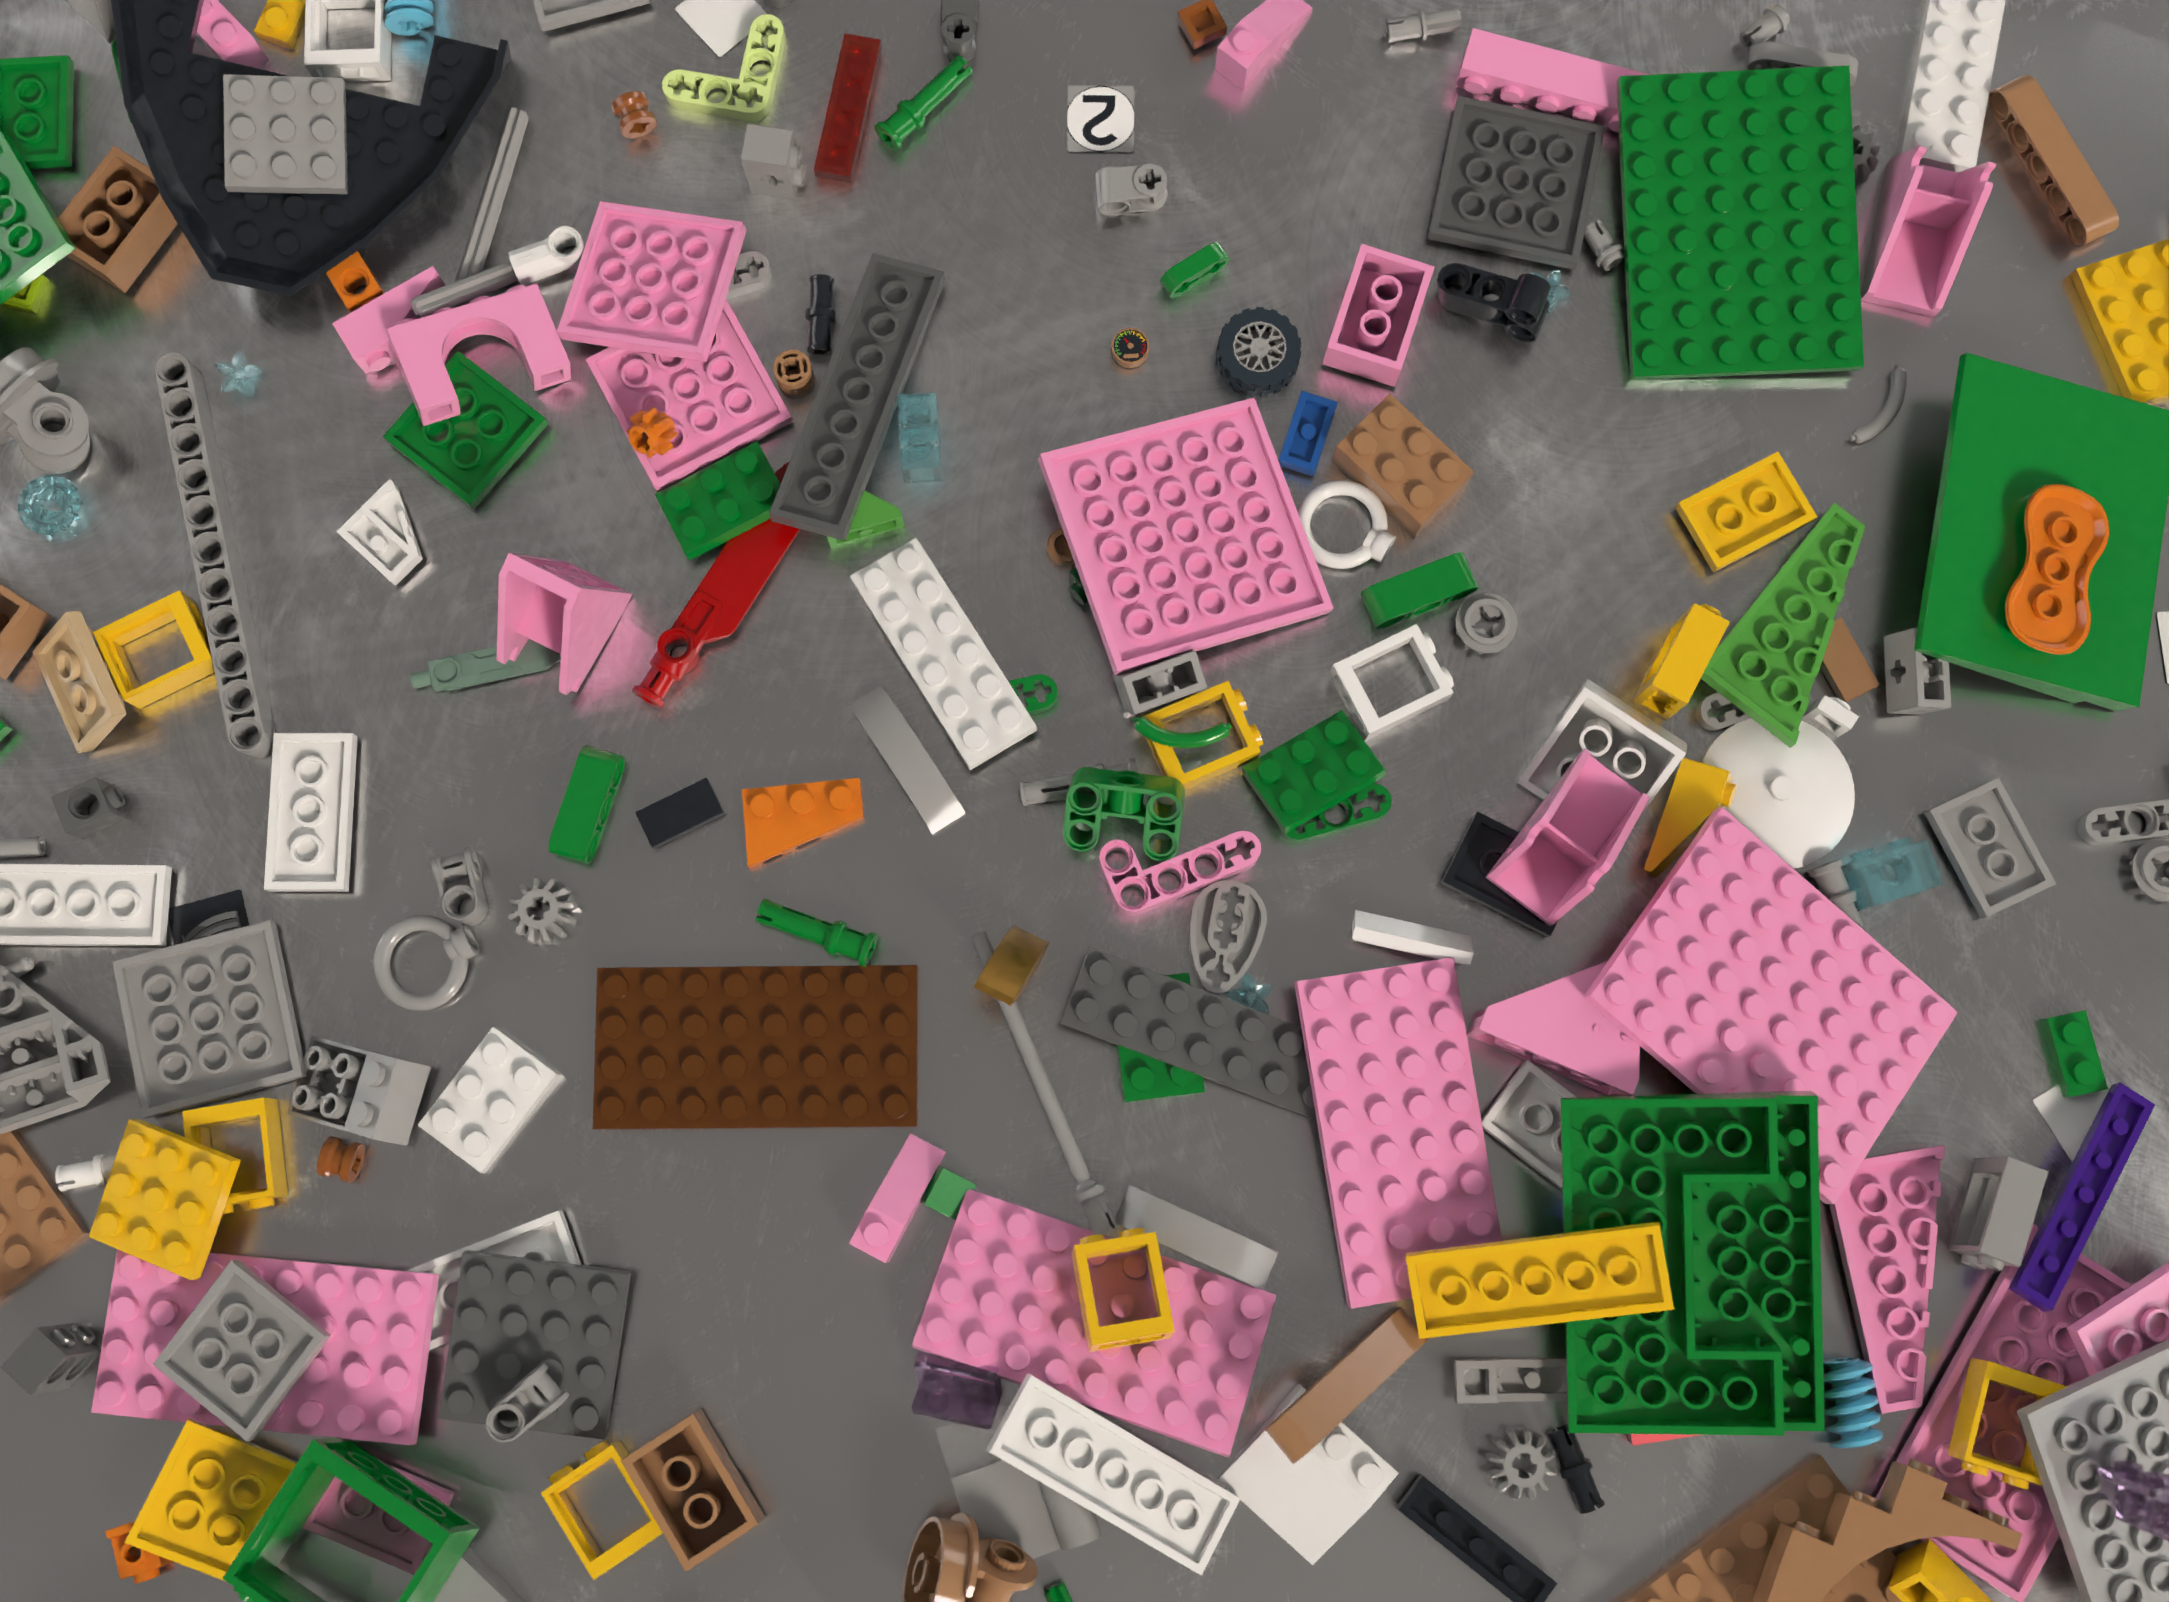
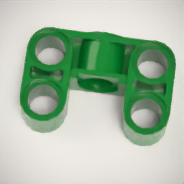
(1124, 796)

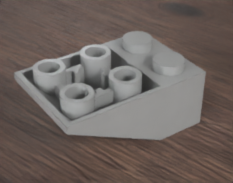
(359, 1091)

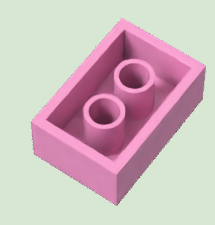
(1378, 315)

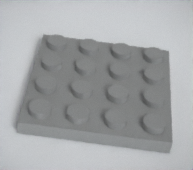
(209, 1019)

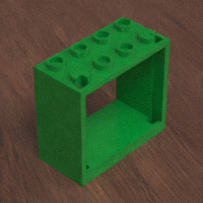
(255, 1568)

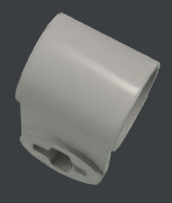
(1125, 189)
(457, 879)
(530, 1399)

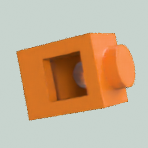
(128, 1560)

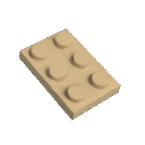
(79, 681)

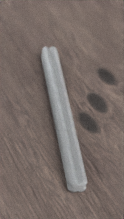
(493, 194)

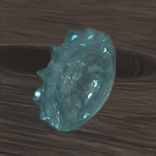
(49, 489)

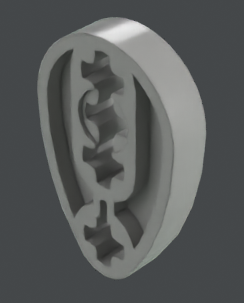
(1248, 933)

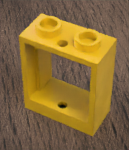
(153, 616)
(1681, 660)
(1235, 706)
(196, 1128)
(1129, 1332)
(1970, 1412)
(572, 1524)

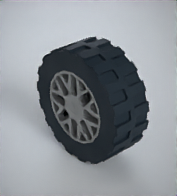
(1258, 352)

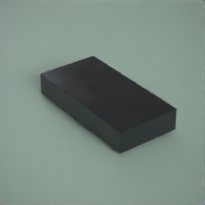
(680, 813)

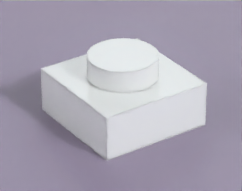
(1832, 715)

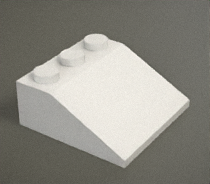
(1614, 736)
(1317, 1495)

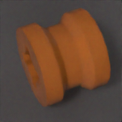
(634, 114)
(341, 1159)

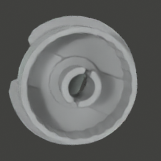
(44, 422)

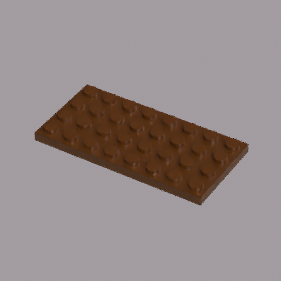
(756, 1047)

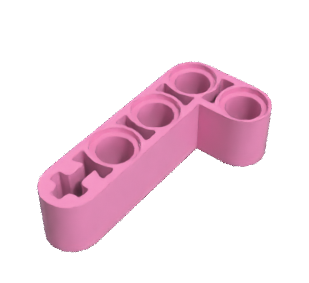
(1181, 865)

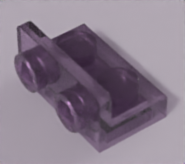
(956, 1391)
(2140, 1497)

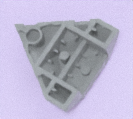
(44, 1058)

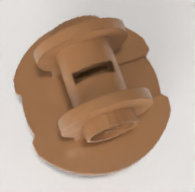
(956, 1566)

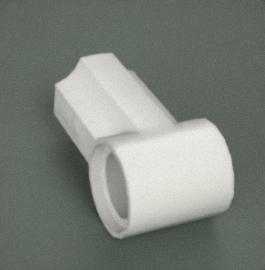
(545, 256)

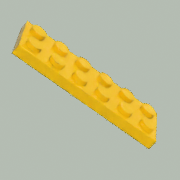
(1539, 1280)

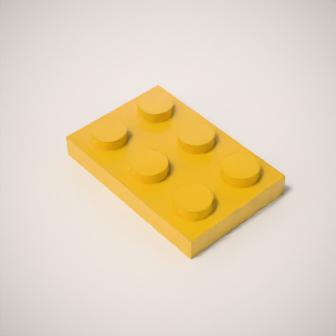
(1745, 511)

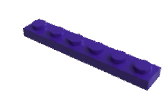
(2081, 1197)

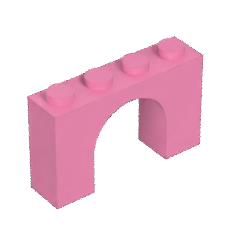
(513, 316)

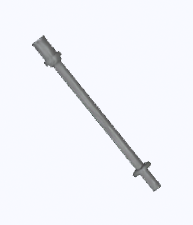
(1088, 1190)

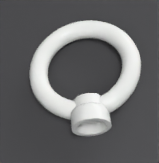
(1378, 540)

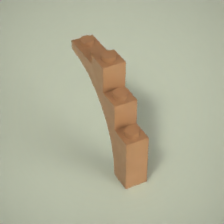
(1860, 1526)

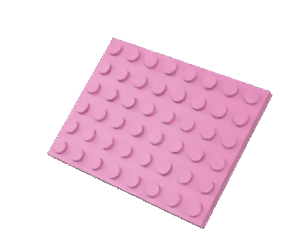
(1769, 987)

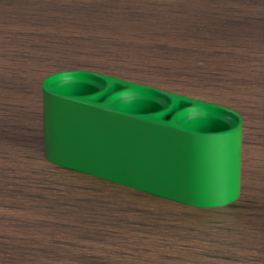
(1419, 590)
(586, 804)

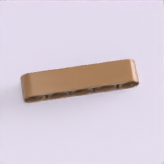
(2053, 160)
(1345, 1385)

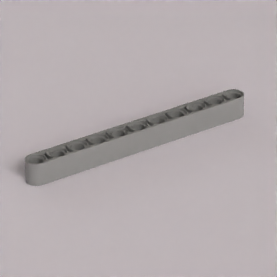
(227, 567)

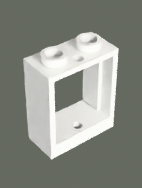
(350, 64)
(1356, 699)

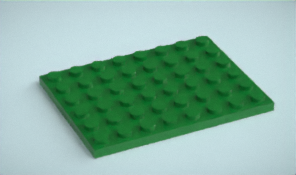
(1740, 223)

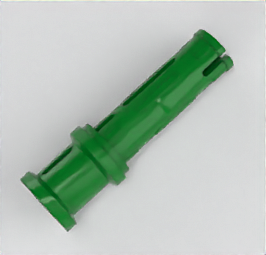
(912, 113)
(833, 936)

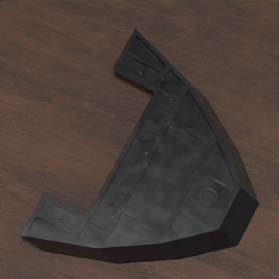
(285, 238)

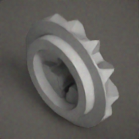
(1494, 608)
(2143, 869)

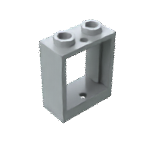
(1997, 1212)

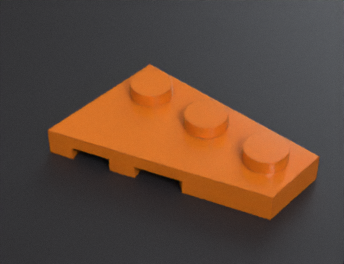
(794, 814)

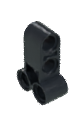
(1520, 303)

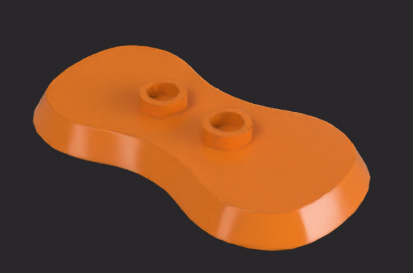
(2050, 596)

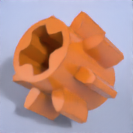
(651, 432)

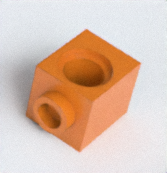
(352, 274)

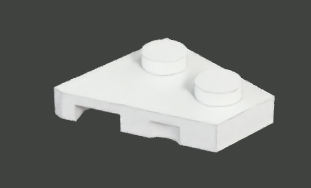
(384, 534)

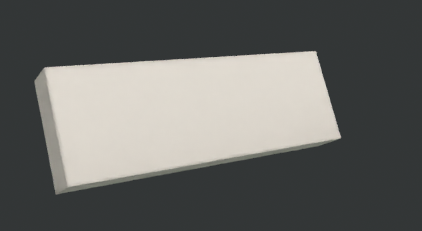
(1412, 937)

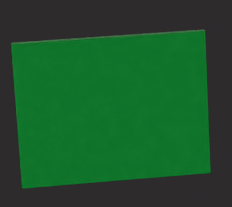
(2003, 444)
(1742, 1256)

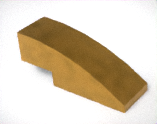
(1011, 965)

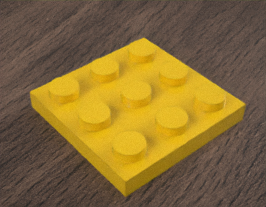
(164, 1199)
(208, 1499)

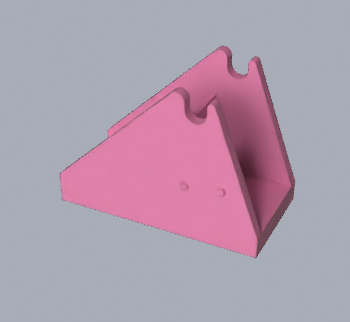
(1922, 232)
(557, 609)
(1569, 840)
(1563, 1035)

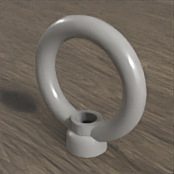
(458, 943)

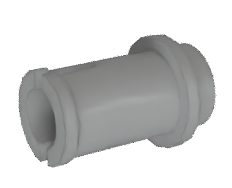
(1772, 22)
(1604, 247)

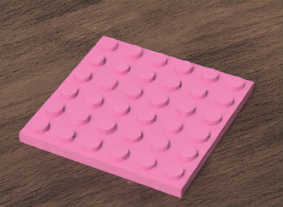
(1184, 534)

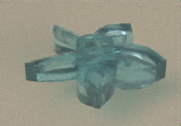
(1557, 291)
(238, 374)
(1251, 996)

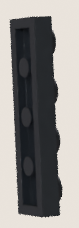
(1474, 1543)

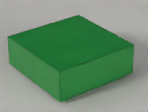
(946, 1192)

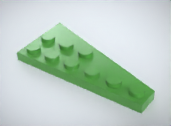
(1782, 638)

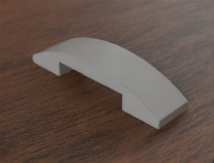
(907, 759)
(1197, 1237)
(1510, 1380)

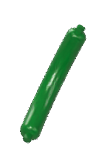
(1181, 740)

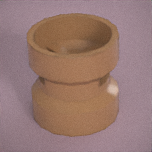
(795, 382)

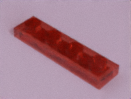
(847, 108)

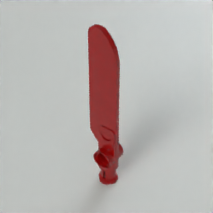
(717, 603)

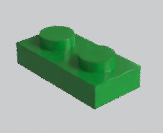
(2074, 1054)

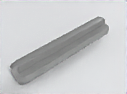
(464, 290)

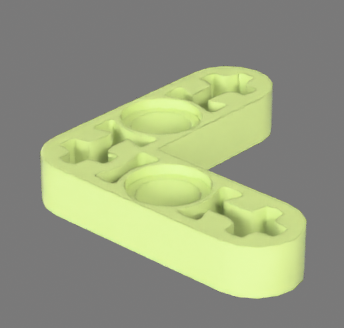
(746, 86)

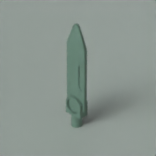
(482, 667)

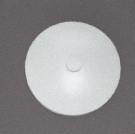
(1787, 796)

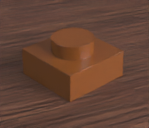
(1202, 23)

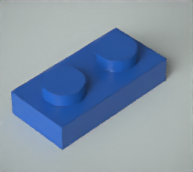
(1307, 433)

